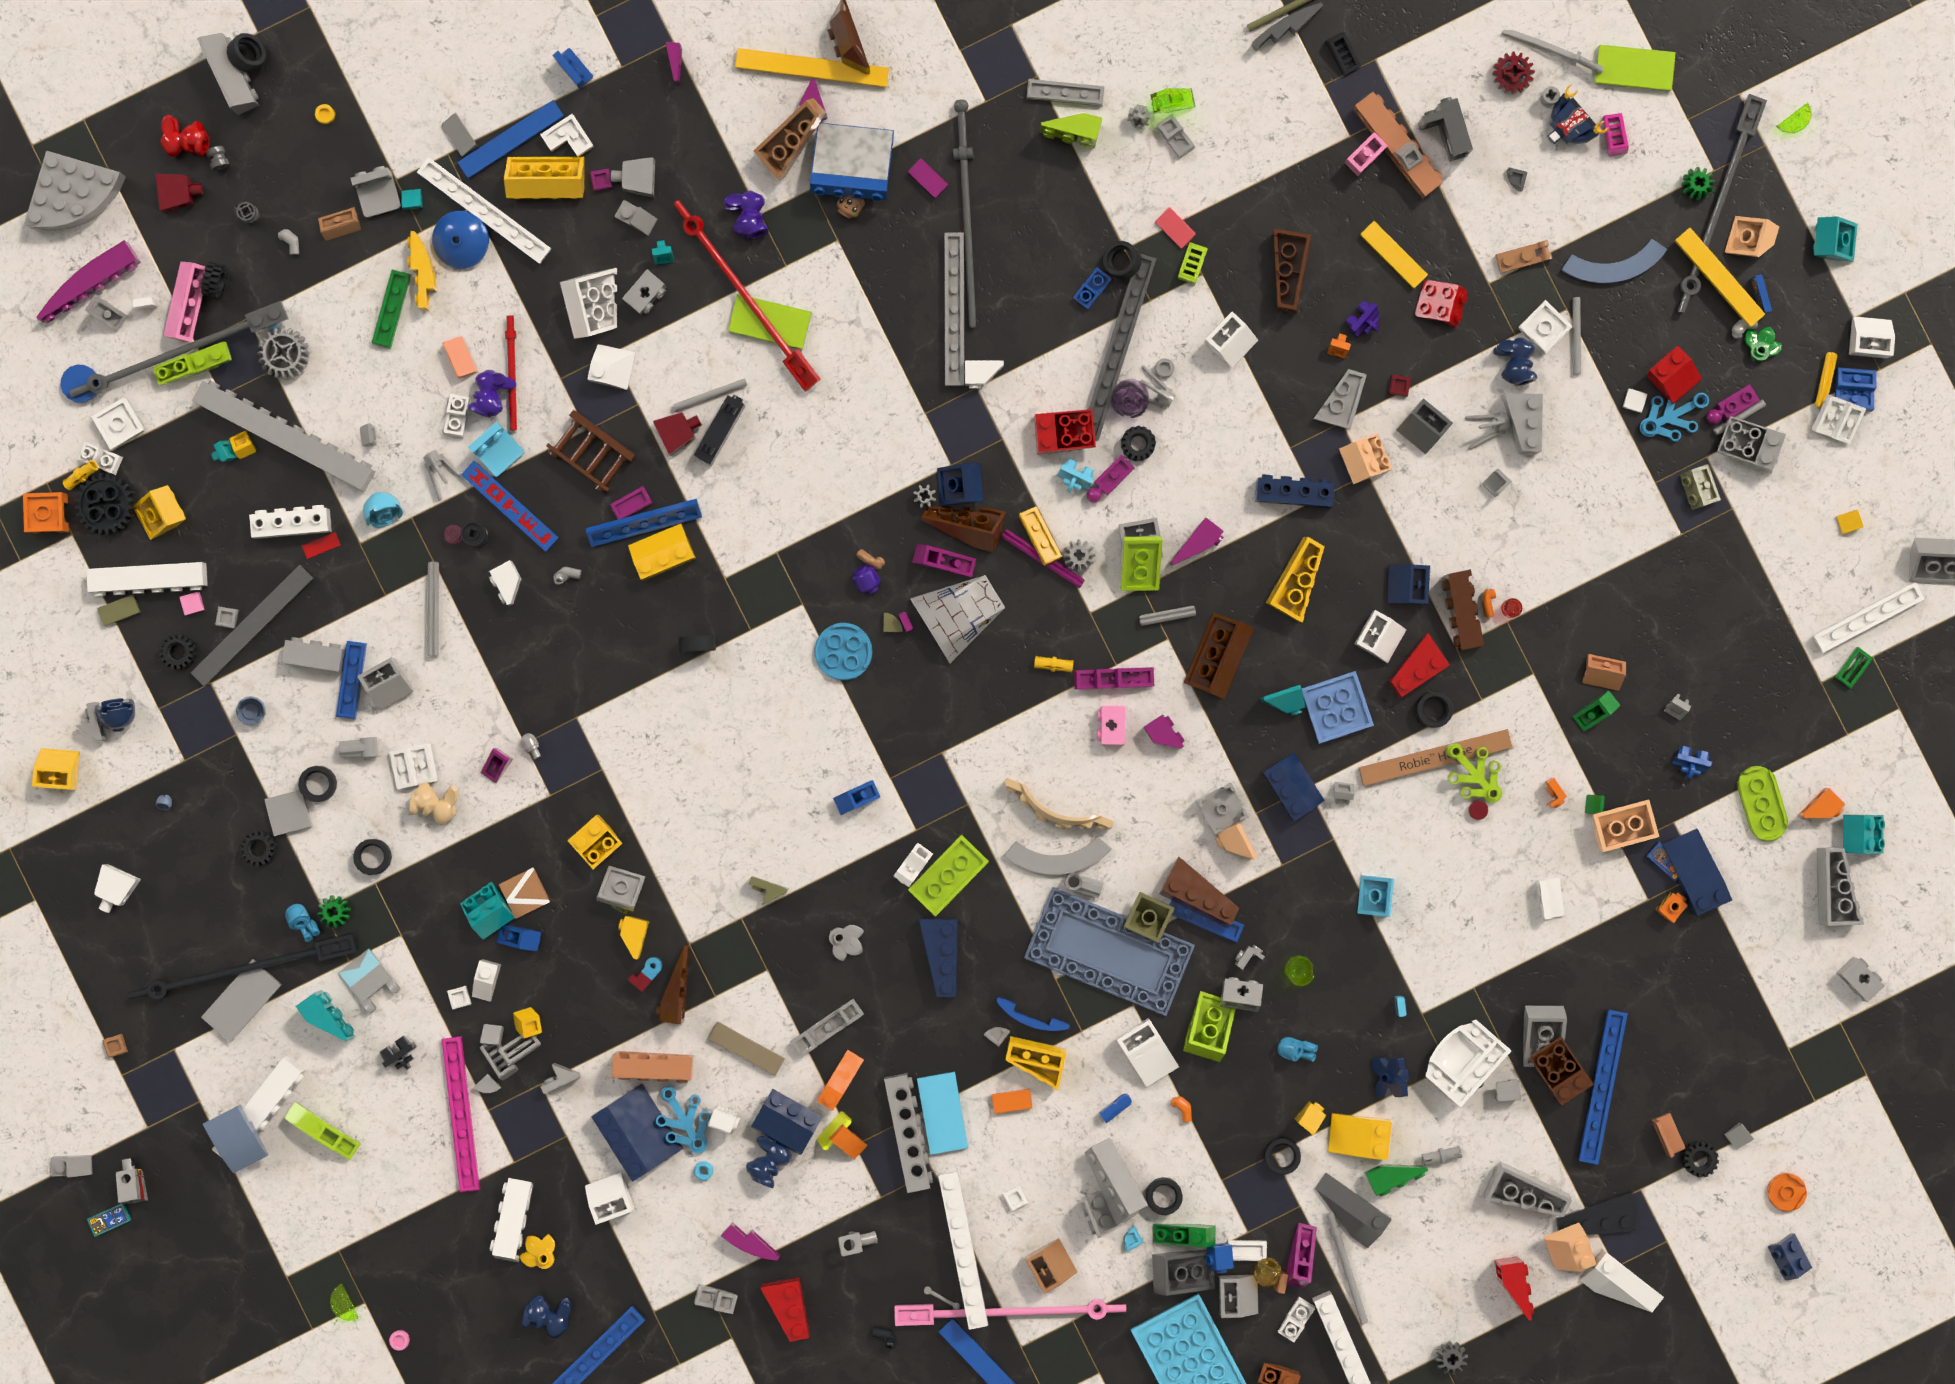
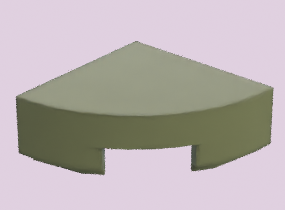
(891, 623)

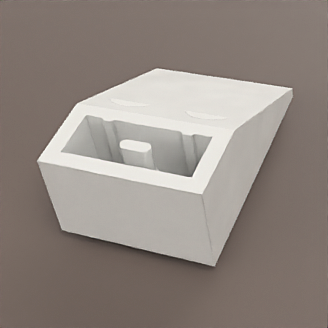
(1147, 1052)

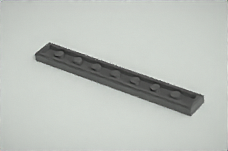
(252, 625)

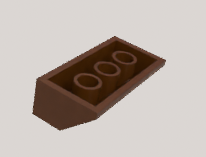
(1218, 655)

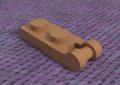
(1523, 257)

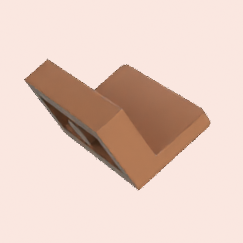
(1604, 672)
(1668, 1134)

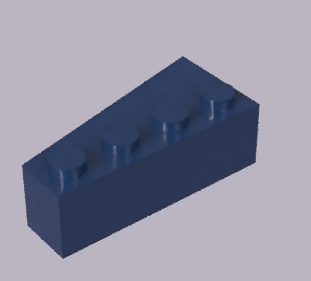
(941, 950)

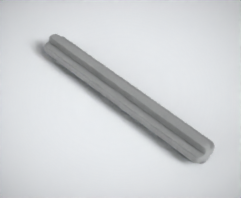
(433, 609)

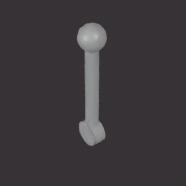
(927, 1290)

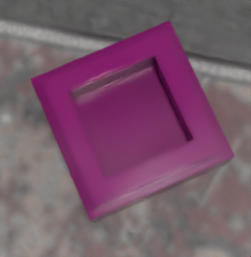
(601, 179)
(906, 622)

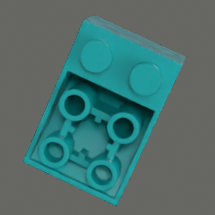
(322, 1014)

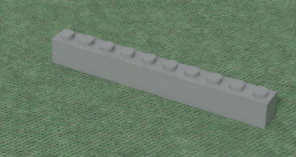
(284, 436)

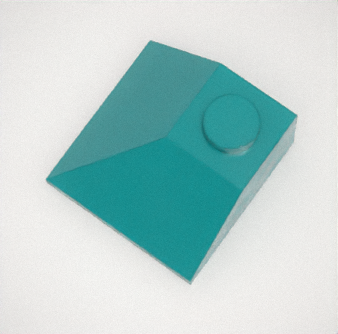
(1287, 700)

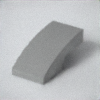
(1175, 136)
(715, 1298)

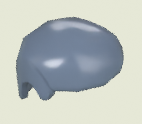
(250, 710)

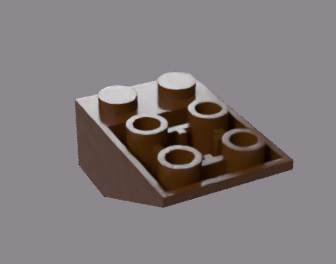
(1560, 1071)

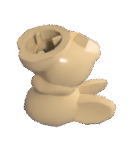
(426, 801)

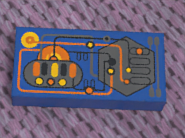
(1761, 293)
(1660, 859)

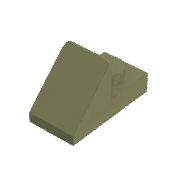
(773, 890)

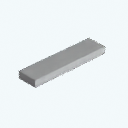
(1065, 92)

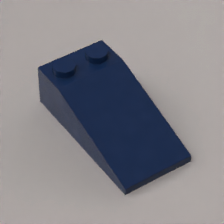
(1697, 872)

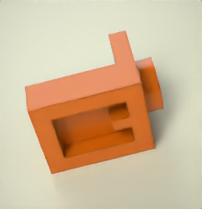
(1554, 789)

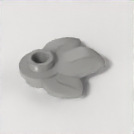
(849, 942)

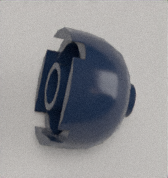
(115, 713)

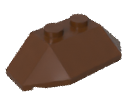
(847, 40)

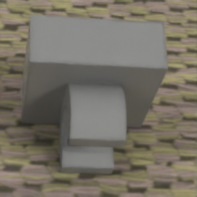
(1677, 707)
(1343, 791)

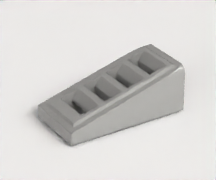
(493, 1062)

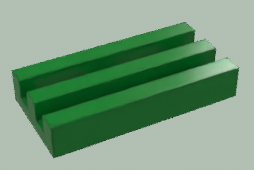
(1849, 685)

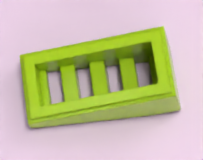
(1186, 277)

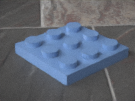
(1337, 707)

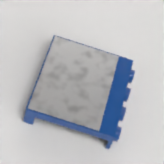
(851, 161)

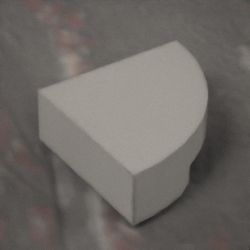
(997, 1034)
(487, 1085)

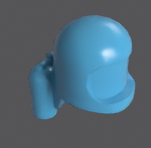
(299, 919)
(1294, 1049)

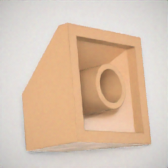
(1751, 236)
(1235, 841)

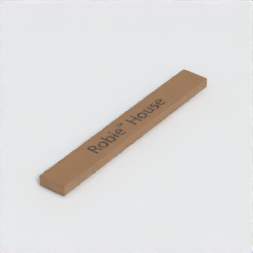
(1432, 758)

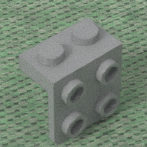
(376, 191)

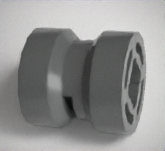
(217, 158)
(251, 215)

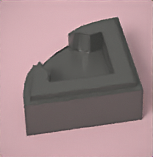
(1517, 178)

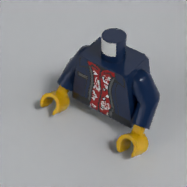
(1572, 122)

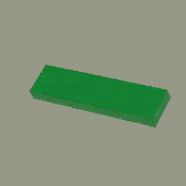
(391, 308)

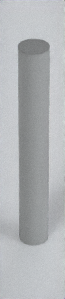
(1743, 415)

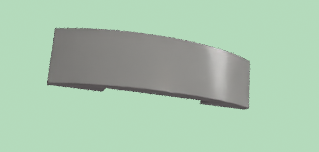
(827, 1027)

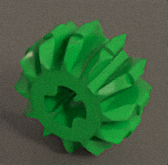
(1695, 176)
(335, 919)

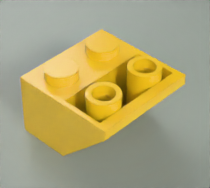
(56, 769)
(595, 841)

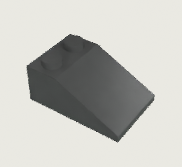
(1181, 1272)

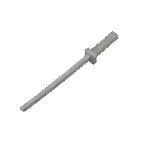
(1576, 58)

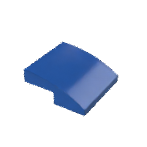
(1856, 386)

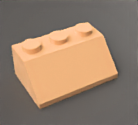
(1624, 826)

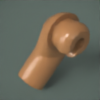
(870, 561)

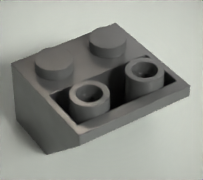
(1424, 426)

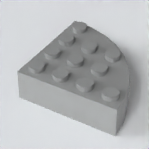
(70, 193)

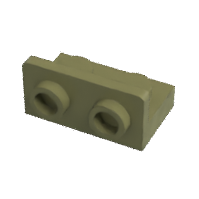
(1699, 487)

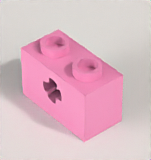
(1366, 154)
(1114, 713)

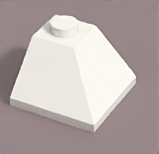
(611, 367)

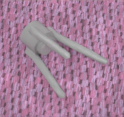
(1164, 396)
(1498, 423)
(434, 461)

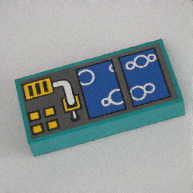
(109, 1219)

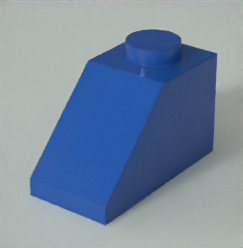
(856, 797)
(519, 937)

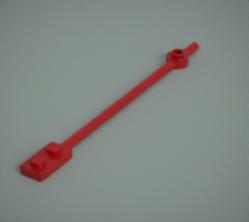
(795, 360)

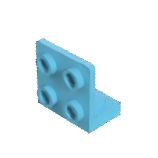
(496, 449)

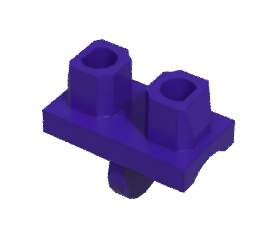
(1366, 322)

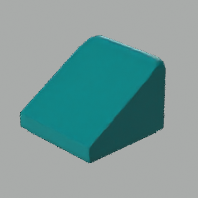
(412, 199)

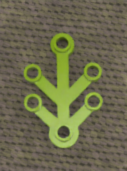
(1477, 775)

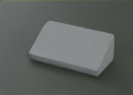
(459, 134)

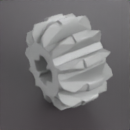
(1074, 560)

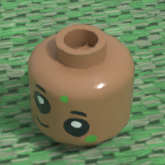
(850, 206)

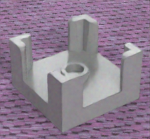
(1221, 808)

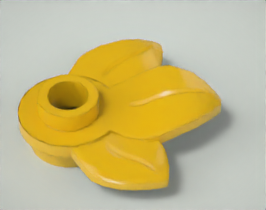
(536, 1250)

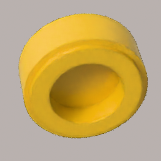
(325, 114)

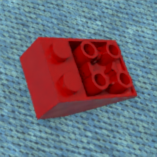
(1064, 431)
(1512, 1276)

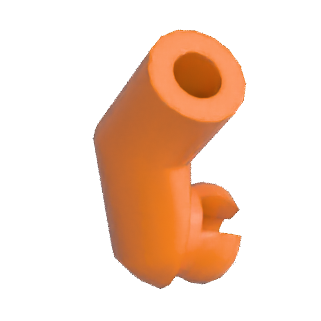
(1486, 602)
(1184, 1106)

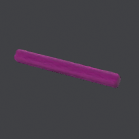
(1030, 550)

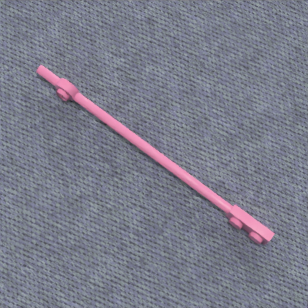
(924, 1314)

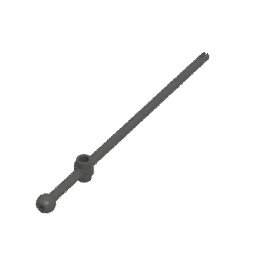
(963, 154)

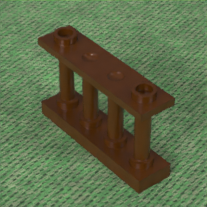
(592, 433)

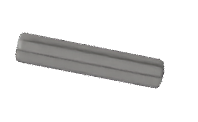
(1167, 615)

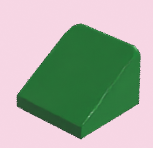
(1594, 804)

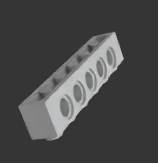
(912, 1181)

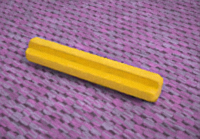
(1826, 378)

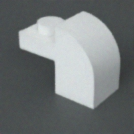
(913, 865)

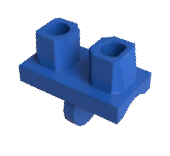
(1690, 764)

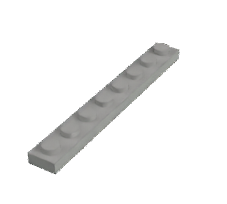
(954, 309)

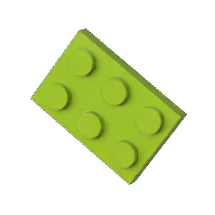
(1141, 563)

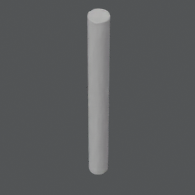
(1576, 336)
(710, 394)

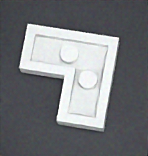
(567, 131)

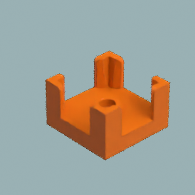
(44, 512)

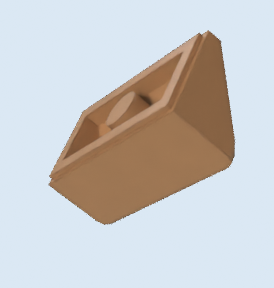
(339, 224)

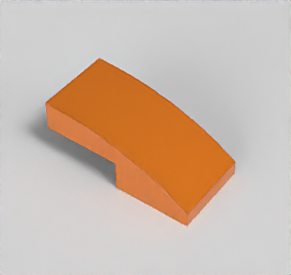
(848, 1141)

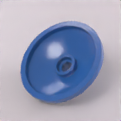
(472, 239)

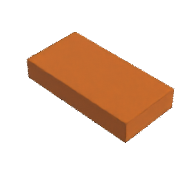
(1012, 1101)

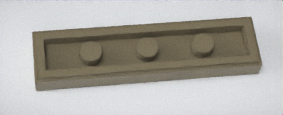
(746, 1048)

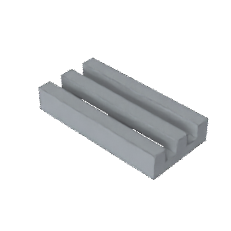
(522, 1054)

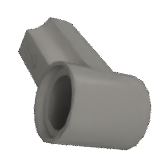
(364, 747)
(1085, 885)

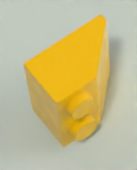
(159, 512)

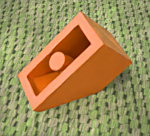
(1824, 805)

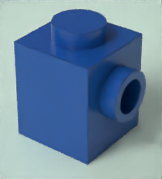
(1220, 1257)

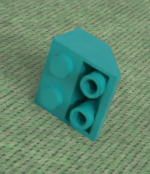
(1863, 834)
(487, 911)

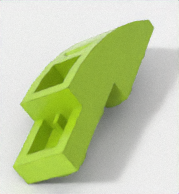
(192, 364)
(322, 1131)

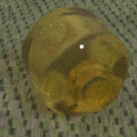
(1267, 1272)

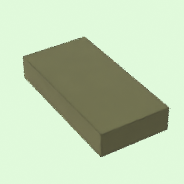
(119, 610)

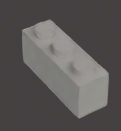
(313, 654)

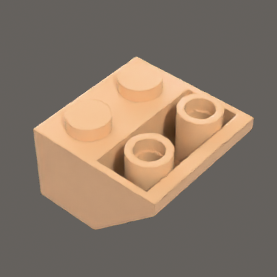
(1365, 458)

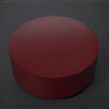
(1478, 810)

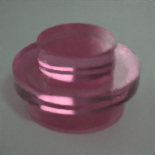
(453, 534)

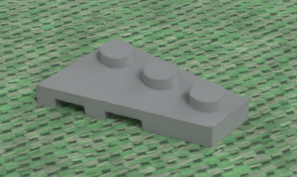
(1343, 401)

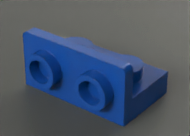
(573, 67)

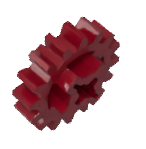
(1513, 80)

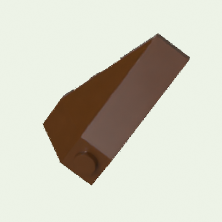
(974, 527)

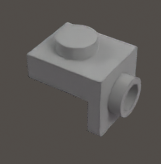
(1244, 956)

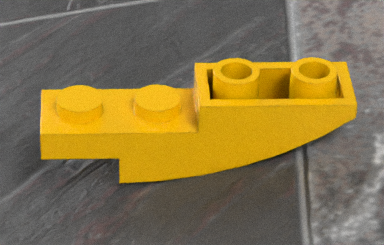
(421, 262)

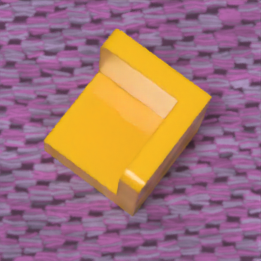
(527, 1022)

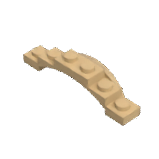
(1060, 821)

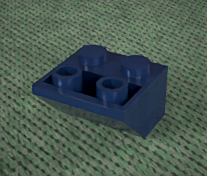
(1408, 584)

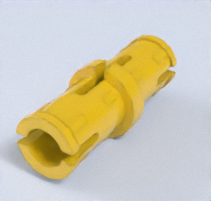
(80, 475)
(1053, 664)

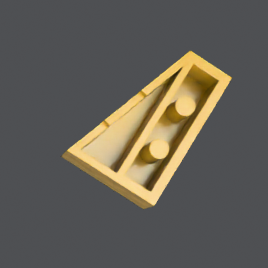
(1038, 1059)

